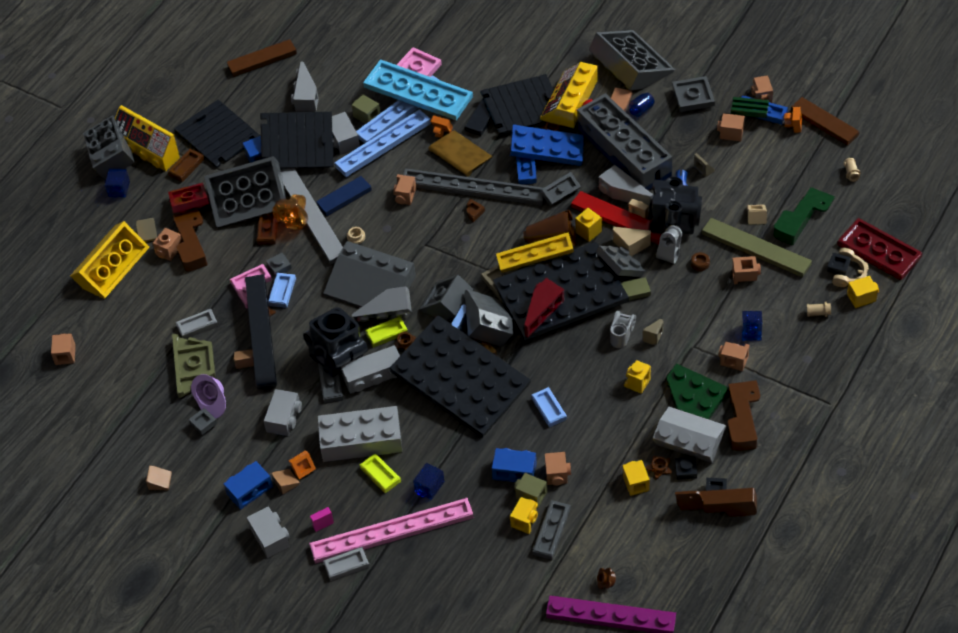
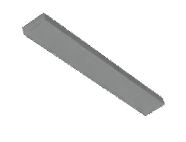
(316, 221)

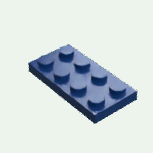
(546, 145)

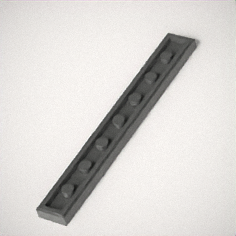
(476, 187)

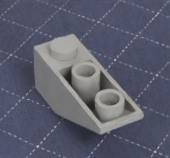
(305, 96)
(390, 302)

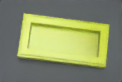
(385, 332)
(380, 473)

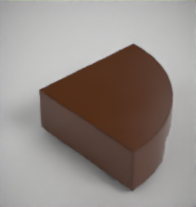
(474, 210)

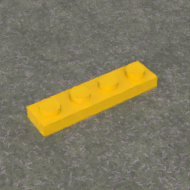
(534, 252)

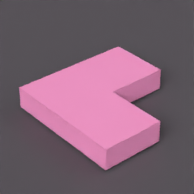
(240, 285)

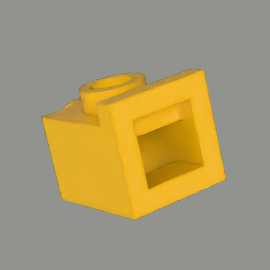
(638, 376)
(524, 515)

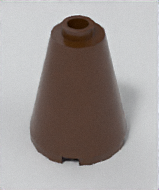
(551, 227)

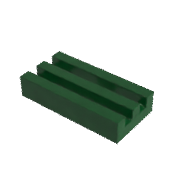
(750, 104)

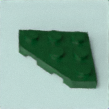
(695, 392)

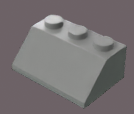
(689, 434)

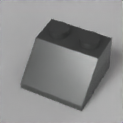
(446, 298)

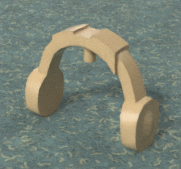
(841, 280)

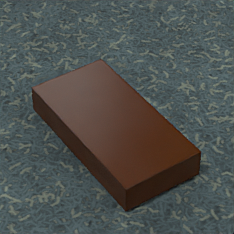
(186, 165)

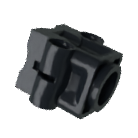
(674, 205)
(334, 340)

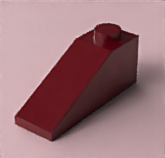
(545, 300)

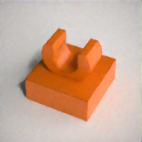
(794, 119)
(440, 126)
(302, 464)

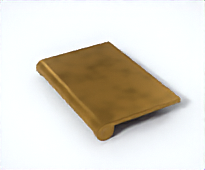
(459, 152)

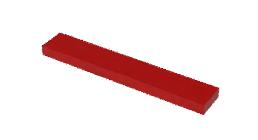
(612, 214)

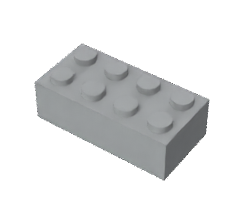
(359, 433)

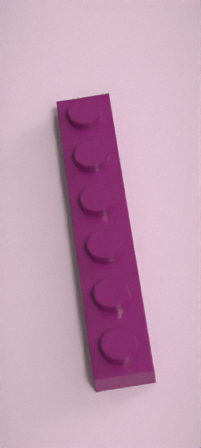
(610, 615)

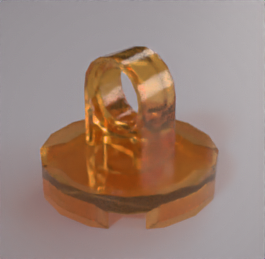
(291, 211)

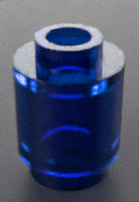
(641, 104)

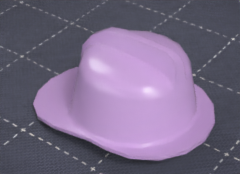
(209, 394)

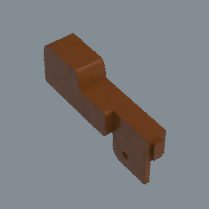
(190, 249)
(741, 427)
(732, 501)

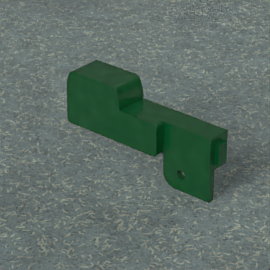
(792, 223)

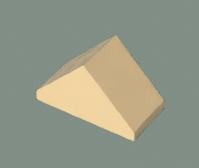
(632, 239)

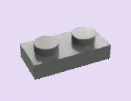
(560, 189)

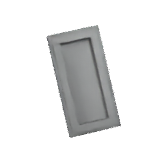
(196, 324)
(346, 564)

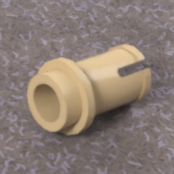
(853, 173)
(819, 309)

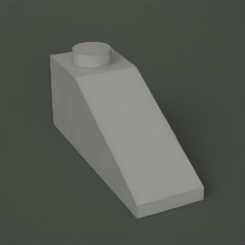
(622, 187)

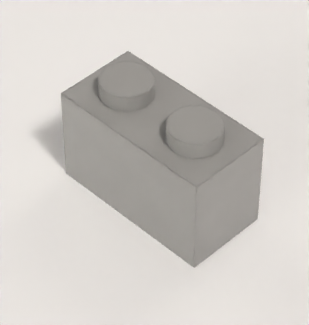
(344, 135)
(282, 412)
(268, 531)

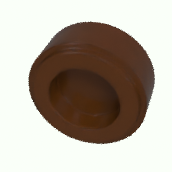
(700, 261)

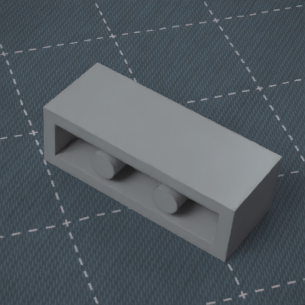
(369, 369)

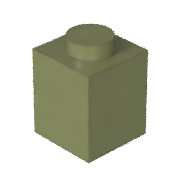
(365, 109)
(531, 488)

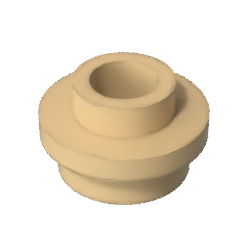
(356, 235)

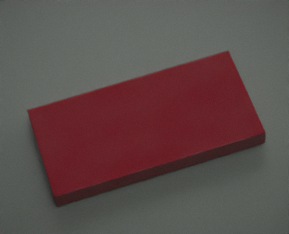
(880, 249)

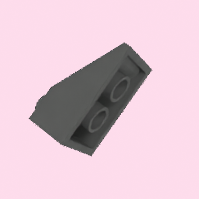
(487, 319)

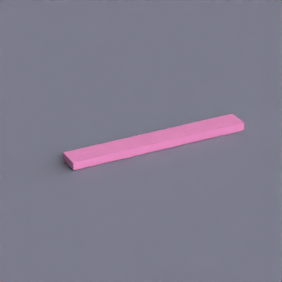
(392, 530)

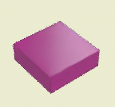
(322, 519)

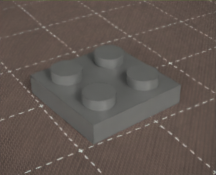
(693, 94)
(620, 261)

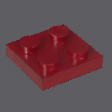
(188, 198)

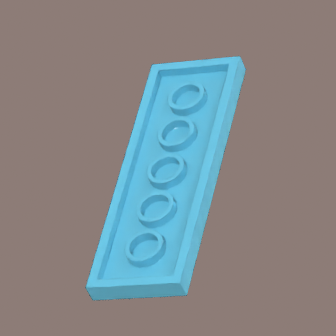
(418, 89)

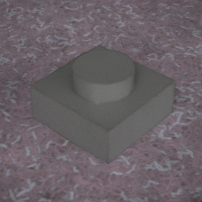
(279, 264)
(203, 421)

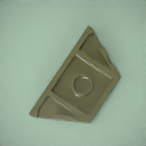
(191, 359)

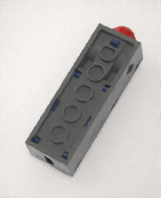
(623, 141)

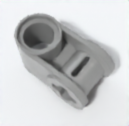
(669, 244)
(621, 329)

